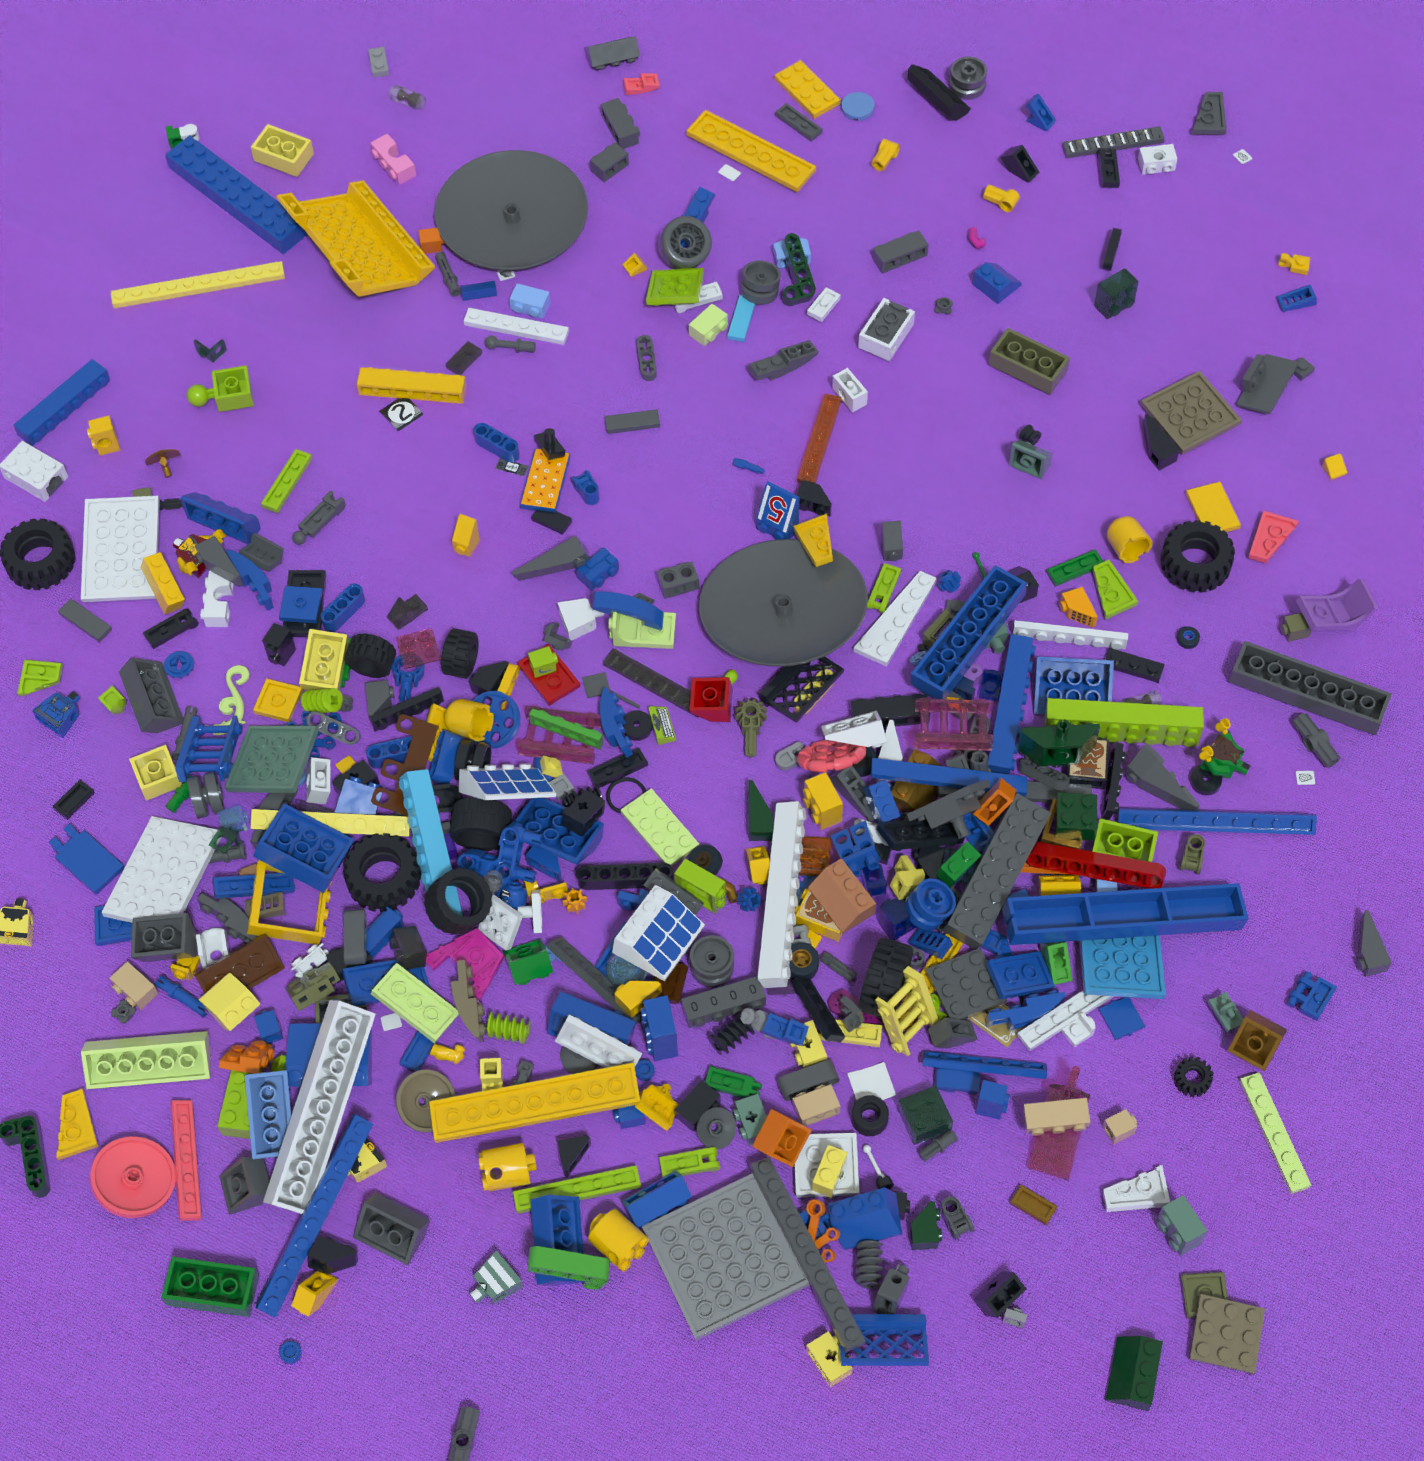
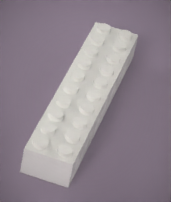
(319, 1106)

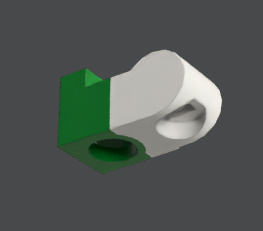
(177, 135)

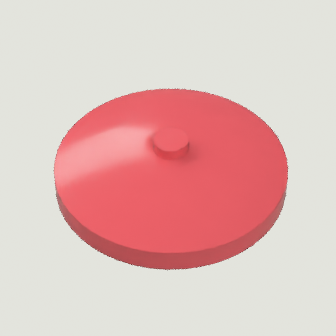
(132, 1177)

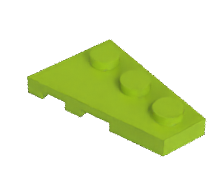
(1112, 590)

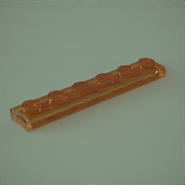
(820, 438)

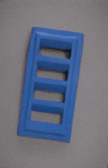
(1301, 292)
(940, 951)

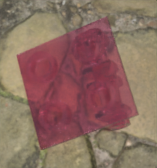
(418, 648)

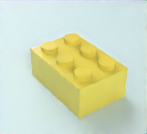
(282, 150)
(323, 660)

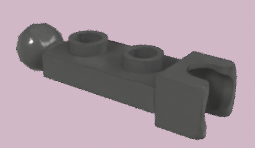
(319, 518)

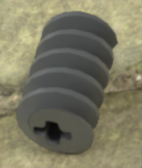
(867, 1264)

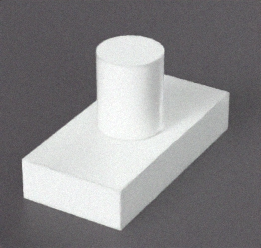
(534, 911)

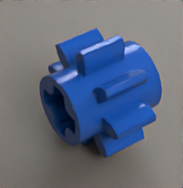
(949, 581)
(749, 899)

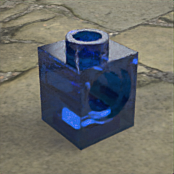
(874, 887)

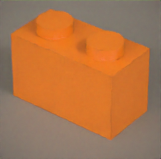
(995, 801)

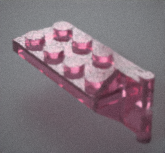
(1054, 1152)

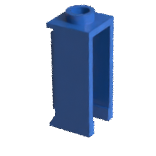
(381, 930)

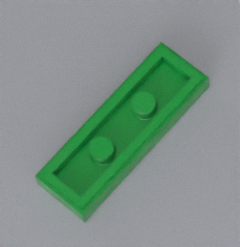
(1073, 568)

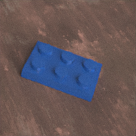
(1020, 975)

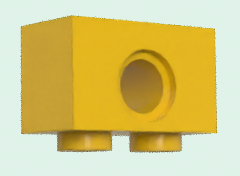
(103, 435)

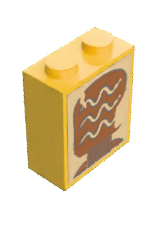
(813, 915)

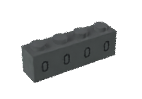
(723, 1002)

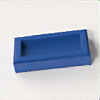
(417, 1053)

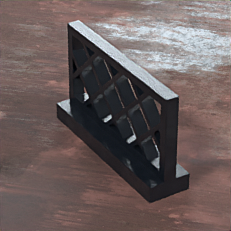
(787, 677)

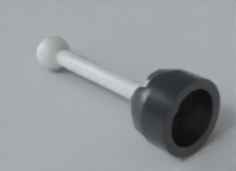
(882, 1180)

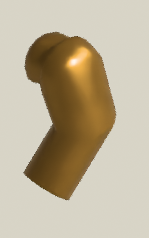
(731, 891)

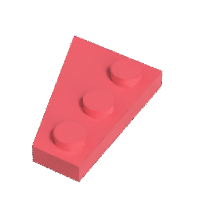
(1270, 535)

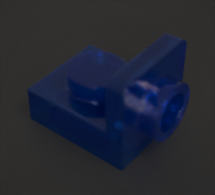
(990, 685)

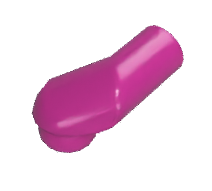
(978, 243)

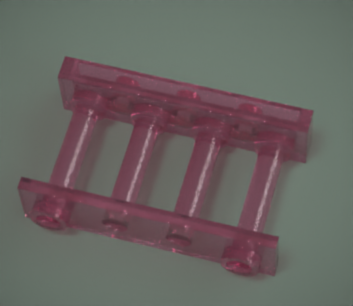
(952, 741)
(562, 752)

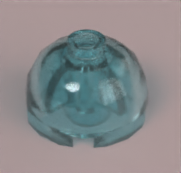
(621, 971)

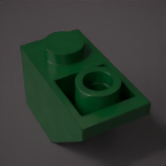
(924, 1229)

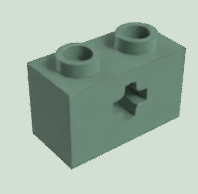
(749, 1108)

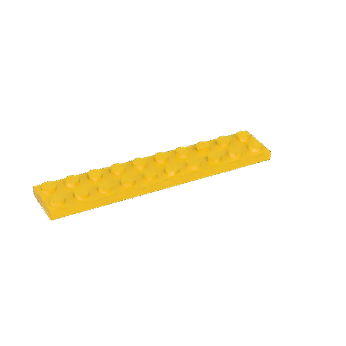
(534, 1102)

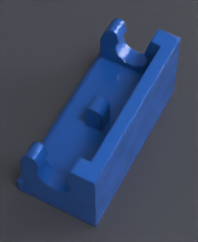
(979, 832)

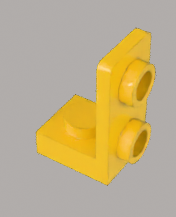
(556, 891)

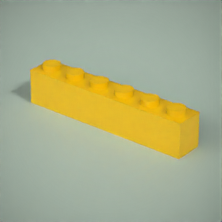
(411, 385)

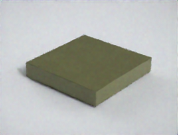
(1201, 1283)

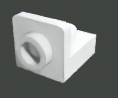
(1079, 1030)

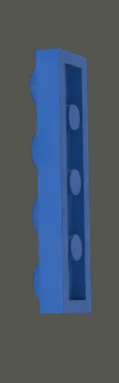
(243, 885)

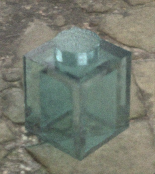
(234, 818)

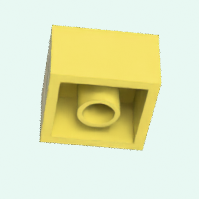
(155, 772)

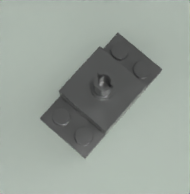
(952, 808)

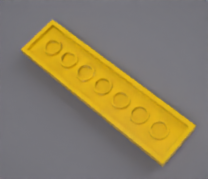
(751, 150)

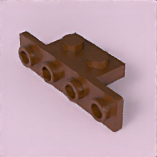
(673, 984)

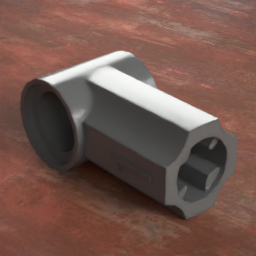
(979, 761)

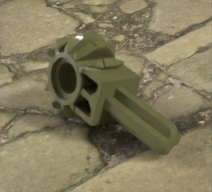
(751, 723)

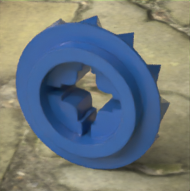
(172, 661)

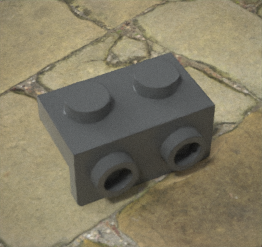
(263, 552)

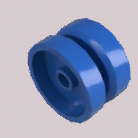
(930, 904)

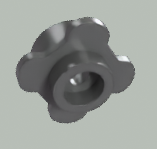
(944, 305)
(123, 1017)

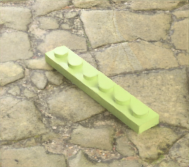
(1275, 1133)

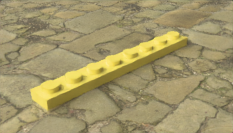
(343, 822)

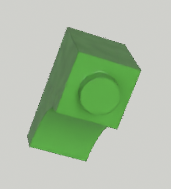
(1057, 961)

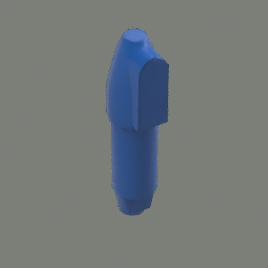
(744, 464)

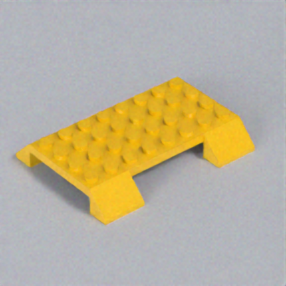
(361, 239)

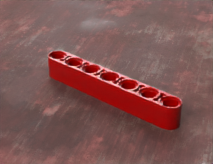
(1097, 865)

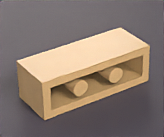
(1056, 1116)

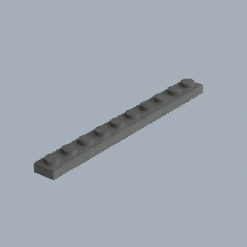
(807, 1255)

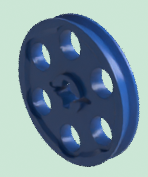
(500, 718)

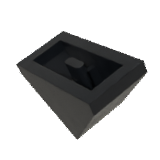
(572, 1151)

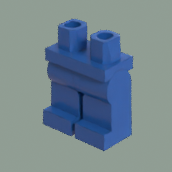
(857, 855)

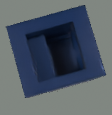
(966, 685)

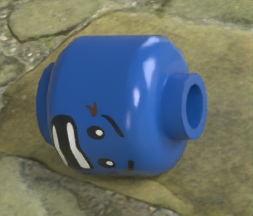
(514, 895)

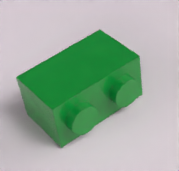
(958, 864)

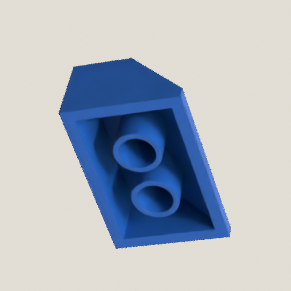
(866, 1217)

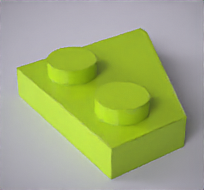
(38, 676)

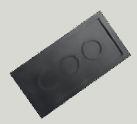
(310, 579)
(916, 834)

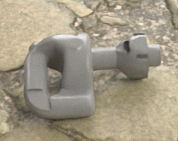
(755, 1018)

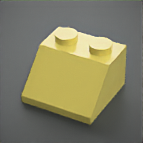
(229, 1002)

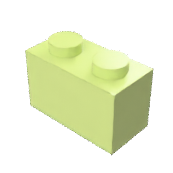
(708, 325)

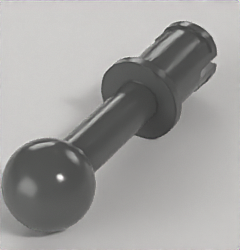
(492, 342)

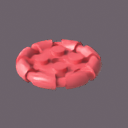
(830, 755)

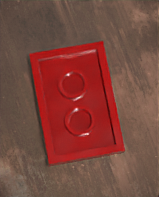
(552, 685)

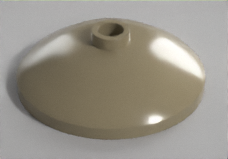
(421, 1084)

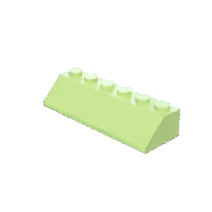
(146, 1060)

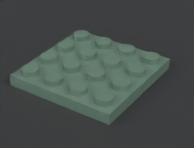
(271, 759)

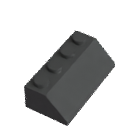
(150, 695)

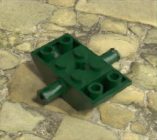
(1058, 744)

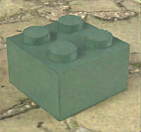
(1181, 1226)

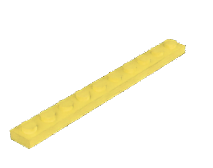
(197, 284)

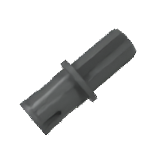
(938, 1145)

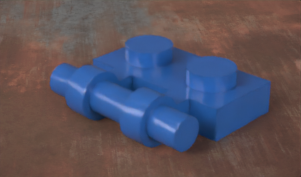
(1317, 999)

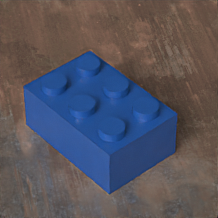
(659, 1028)

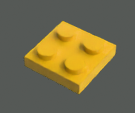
(277, 700)

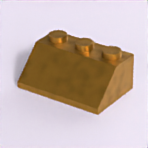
(913, 795)

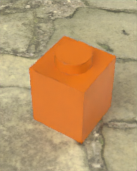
(430, 240)

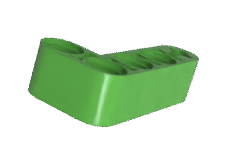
(569, 1265)

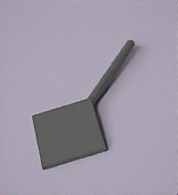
(594, 686)

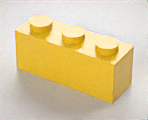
(162, 583)

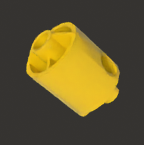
(513, 1167)
(617, 1239)

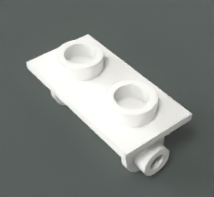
(315, 955)

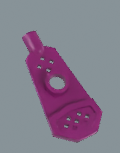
(833, 1000)

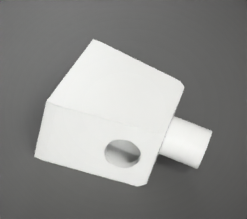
(578, 617)

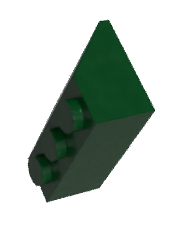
(1134, 1371)

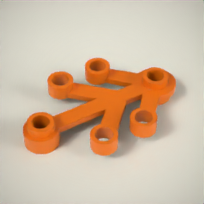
(813, 1227)

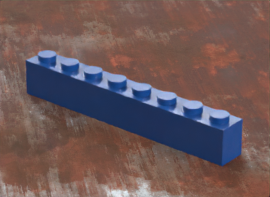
(1010, 704)

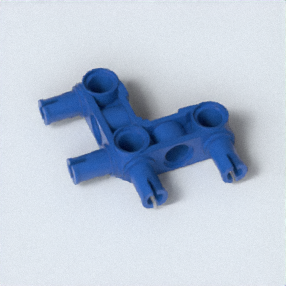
(508, 856)

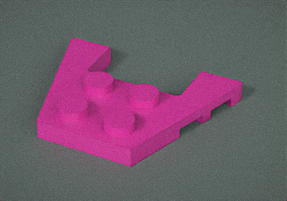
(477, 952)

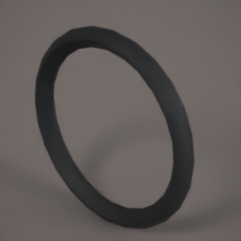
(616, 782)

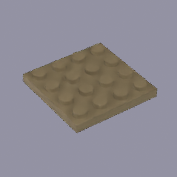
(1191, 412)

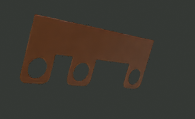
(416, 759)

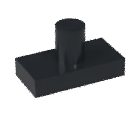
(549, 444)

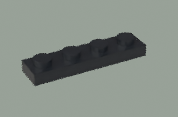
(410, 707)
(1112, 785)
(818, 1009)

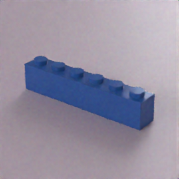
(61, 402)

